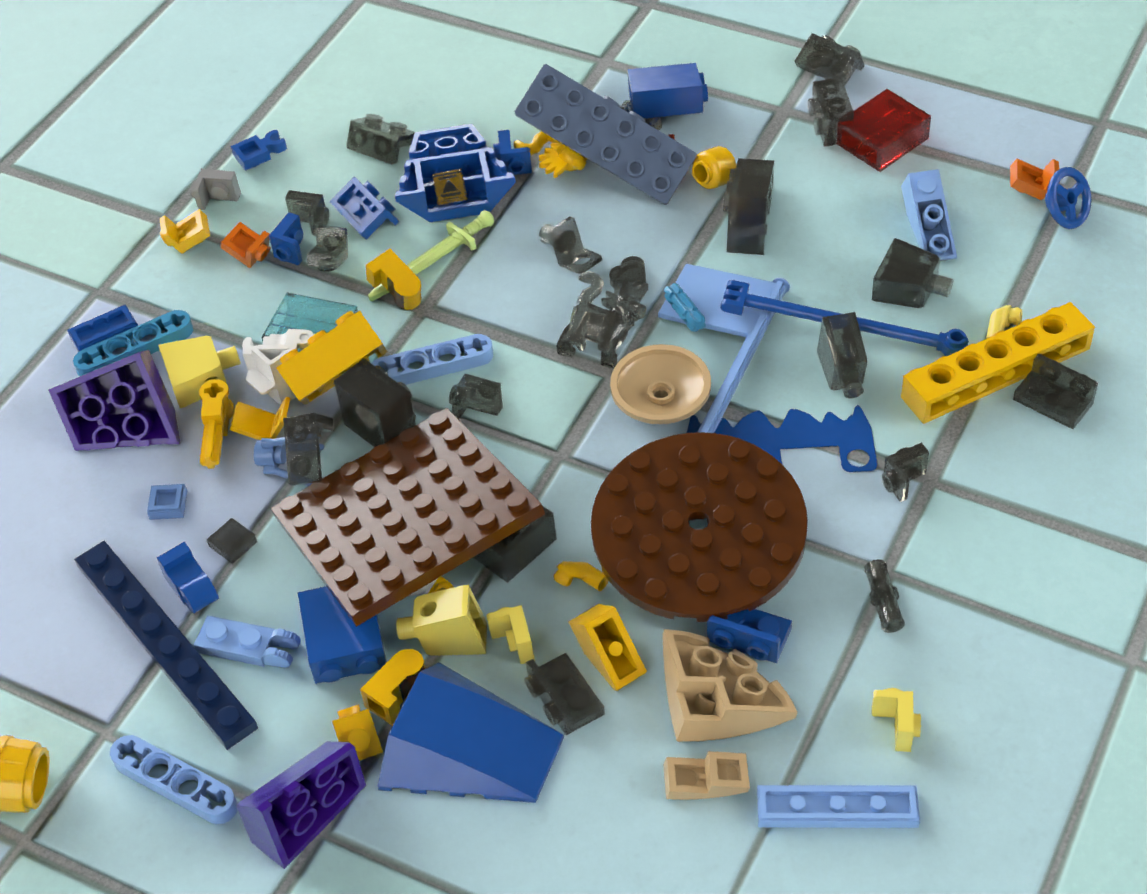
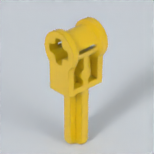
(215, 416)

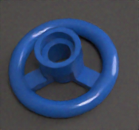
(1062, 199)

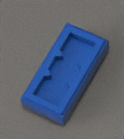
(102, 327)

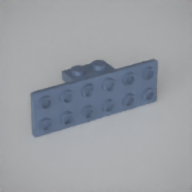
(605, 134)

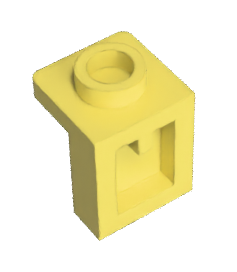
(513, 625)

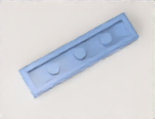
(838, 806)

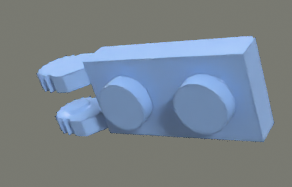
(246, 642)

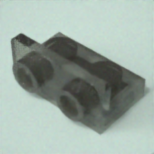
(828, 59)
(1057, 391)
(564, 692)

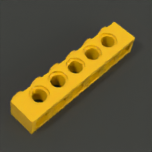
(995, 362)

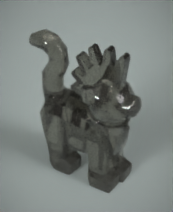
(601, 325)

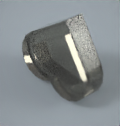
(632, 269)

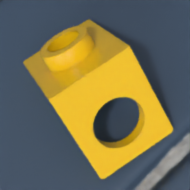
(258, 422)

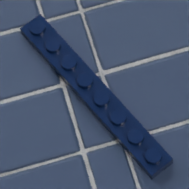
(167, 645)

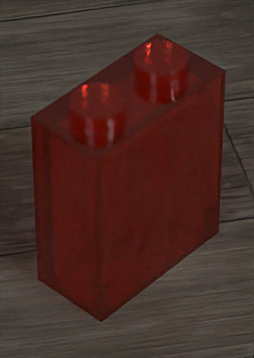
(884, 130)

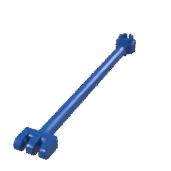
(737, 297)

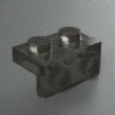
(829, 106)
(378, 138)

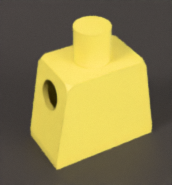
(193, 363)
(446, 623)

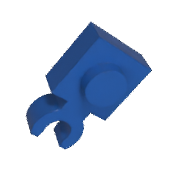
(257, 151)

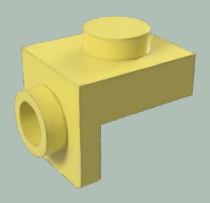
(898, 704)

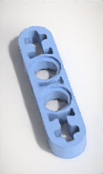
(430, 357)
(169, 783)

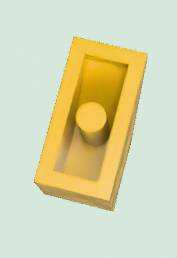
(608, 645)

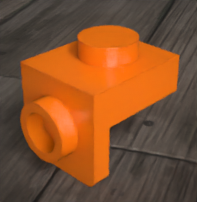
(1031, 179)
(246, 245)

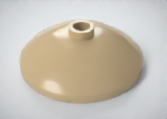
(660, 384)

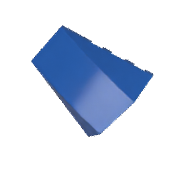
(450, 150)
(466, 742)

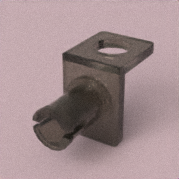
(568, 245)

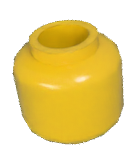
(713, 167)

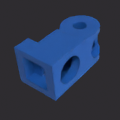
(187, 578)

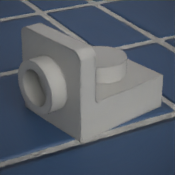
(215, 185)

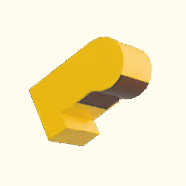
(396, 278)
(392, 684)

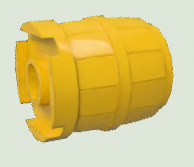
(22, 774)

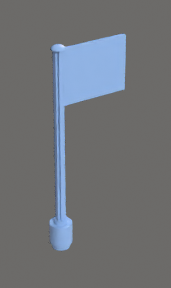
(706, 291)

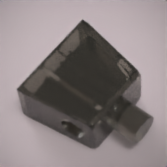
(909, 276)
(845, 363)

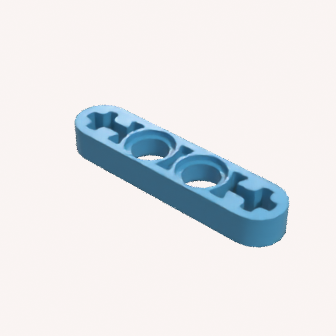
(132, 341)

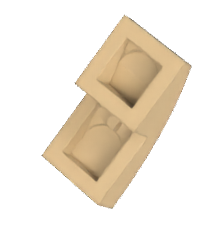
(712, 777)

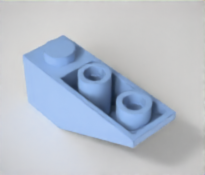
(929, 213)

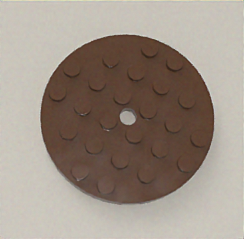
(686, 572)

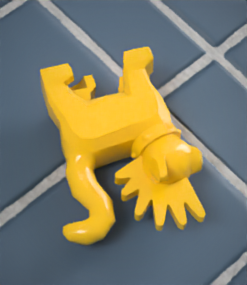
(556, 158)

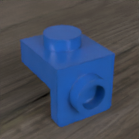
(516, 160)

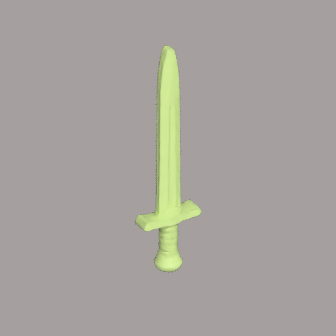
(456, 237)

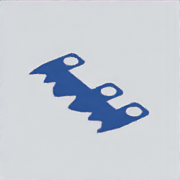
(803, 431)

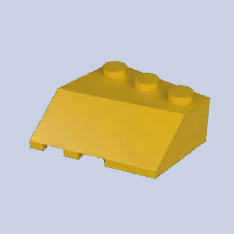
(329, 356)

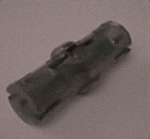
(884, 596)

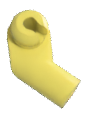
(1003, 318)

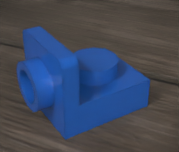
(287, 238)

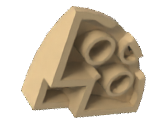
(718, 692)

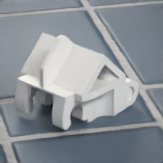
(264, 358)

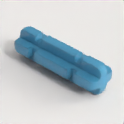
(684, 307)

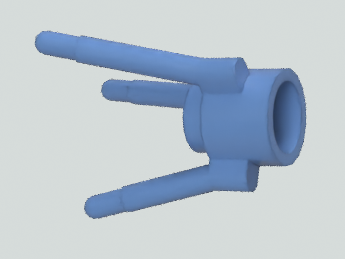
(271, 454)

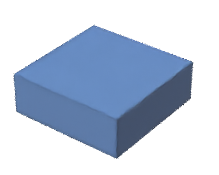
(167, 501)

